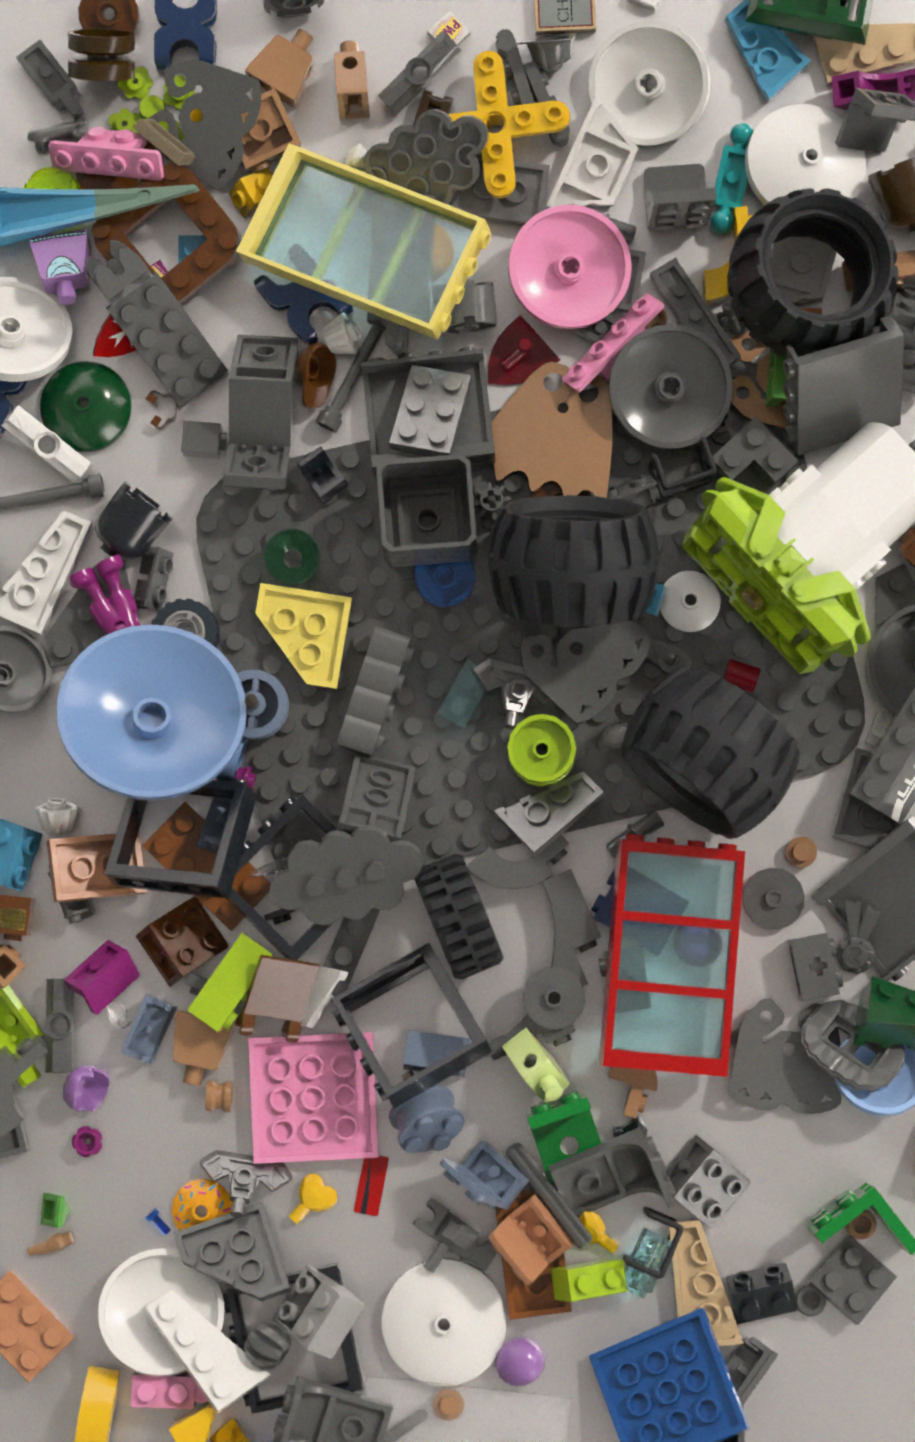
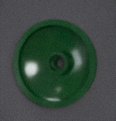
(101, 420)

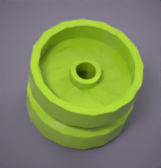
(546, 768)

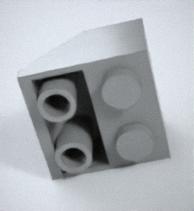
(318, 1312)

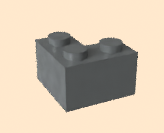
(755, 448)

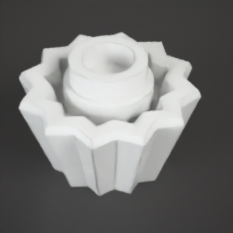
(342, 335)
(56, 815)

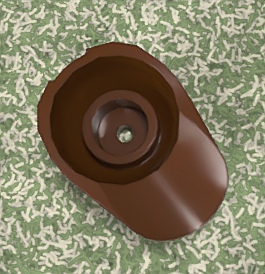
(315, 371)

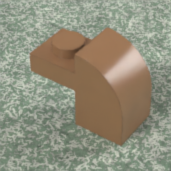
(638, 1080)

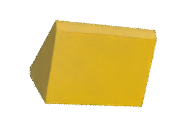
(194, 1425)

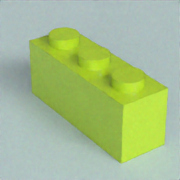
(228, 984)

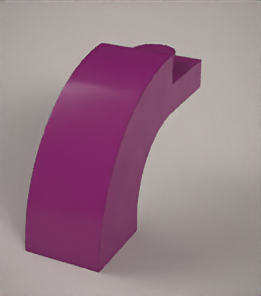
(845, 85)

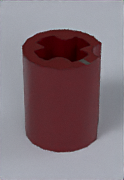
(742, 675)

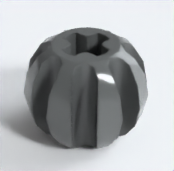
(267, 1345)

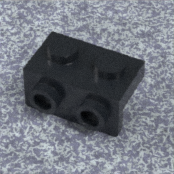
(761, 1293)

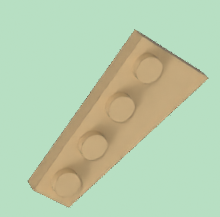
(885, 49)
(700, 1284)

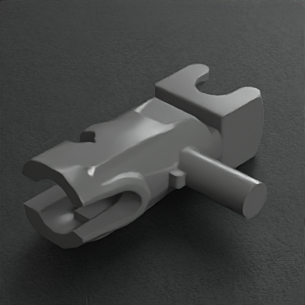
(453, 1237)

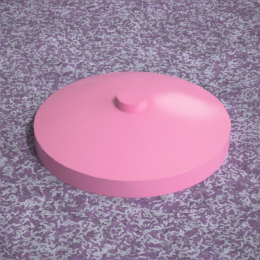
(569, 266)

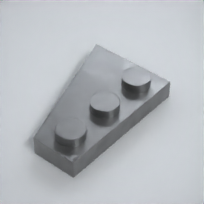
(549, 814)

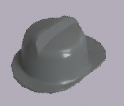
(551, 50)

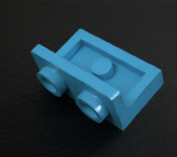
(17, 853)

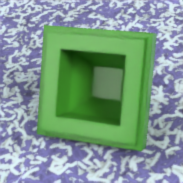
(54, 1210)

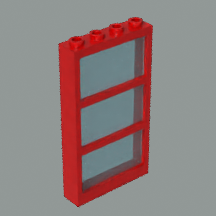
(672, 956)

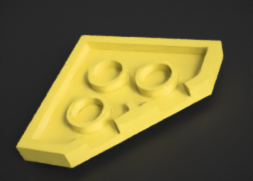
(307, 629)

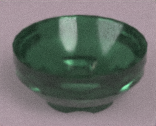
(284, 542)

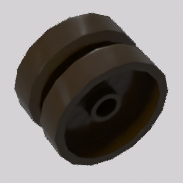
(101, 54)

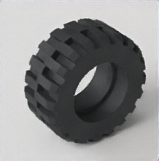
(458, 916)

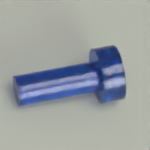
(152, 1215)

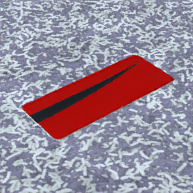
(371, 1185)

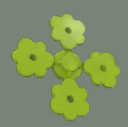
(149, 103)

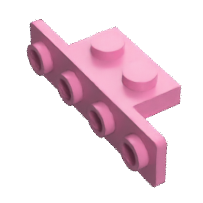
(108, 154)
(603, 353)

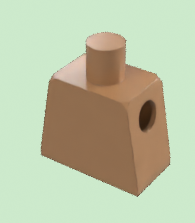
(284, 66)
(351, 81)
(198, 1046)

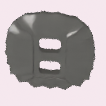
(840, 1061)

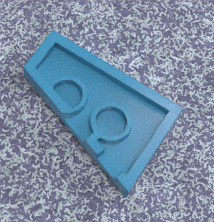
(767, 52)

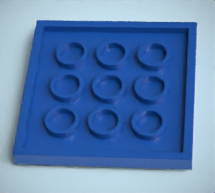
(670, 1384)

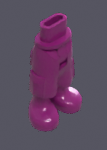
(112, 612)

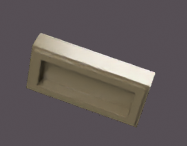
(164, 141)

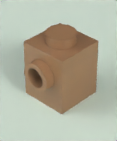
(9, 964)

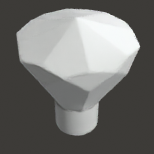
(355, 157)

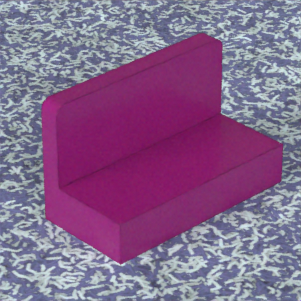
(103, 976)

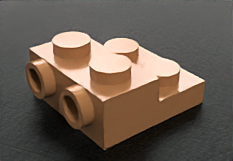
(269, 135)

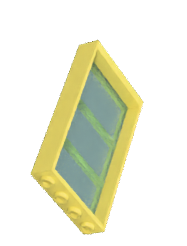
(364, 241)

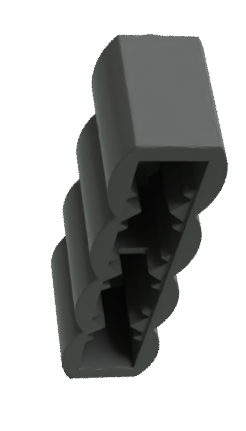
(374, 691)

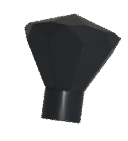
(631, 1125)

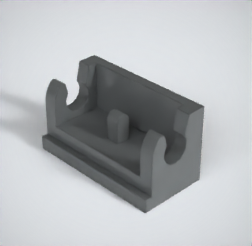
(749, 1366)

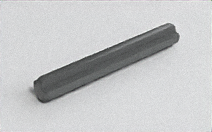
(549, 1195)

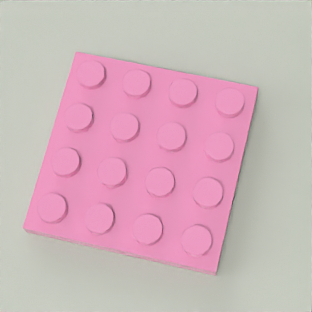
(311, 1099)

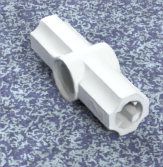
(29, 432)

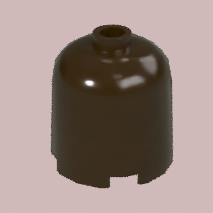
(896, 194)

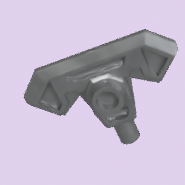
(514, 684)
(244, 1176)

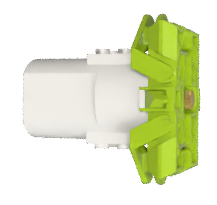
(809, 544)

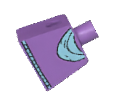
(62, 262)

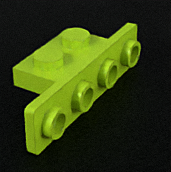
(16, 1026)

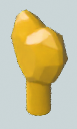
(313, 1197)
(596, 1228)

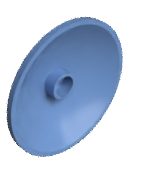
(152, 713)

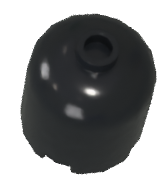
(130, 523)

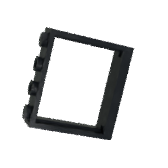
(249, 850)
(185, 882)
(386, 980)
(239, 1335)

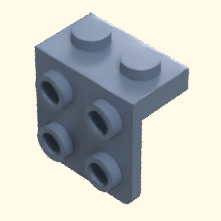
(487, 1177)

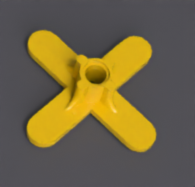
(515, 120)

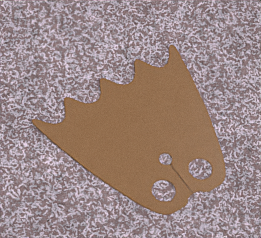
(554, 445)

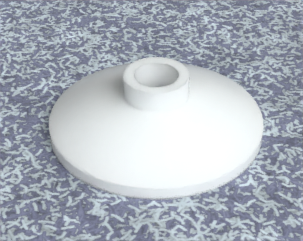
(687, 617)

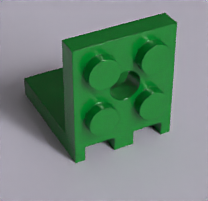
(561, 1120)
(851, 1205)

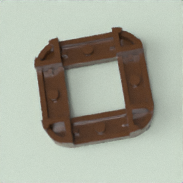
(207, 215)

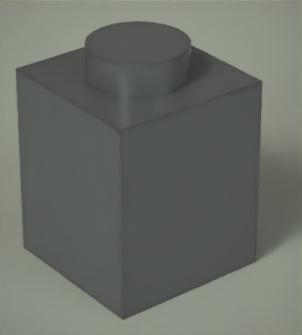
(203, 439)

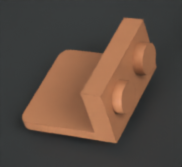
(530, 1239)

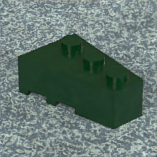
(886, 1015)

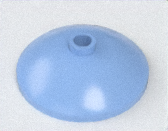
(889, 1100)

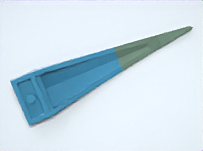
(43, 211)

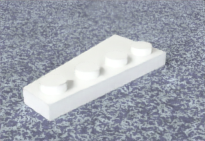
(39, 582)
(206, 1353)

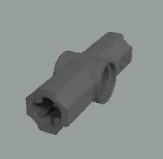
(434, 58)
(60, 1047)

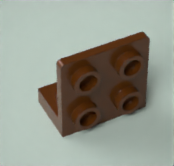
(181, 940)

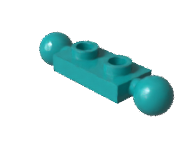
(731, 179)

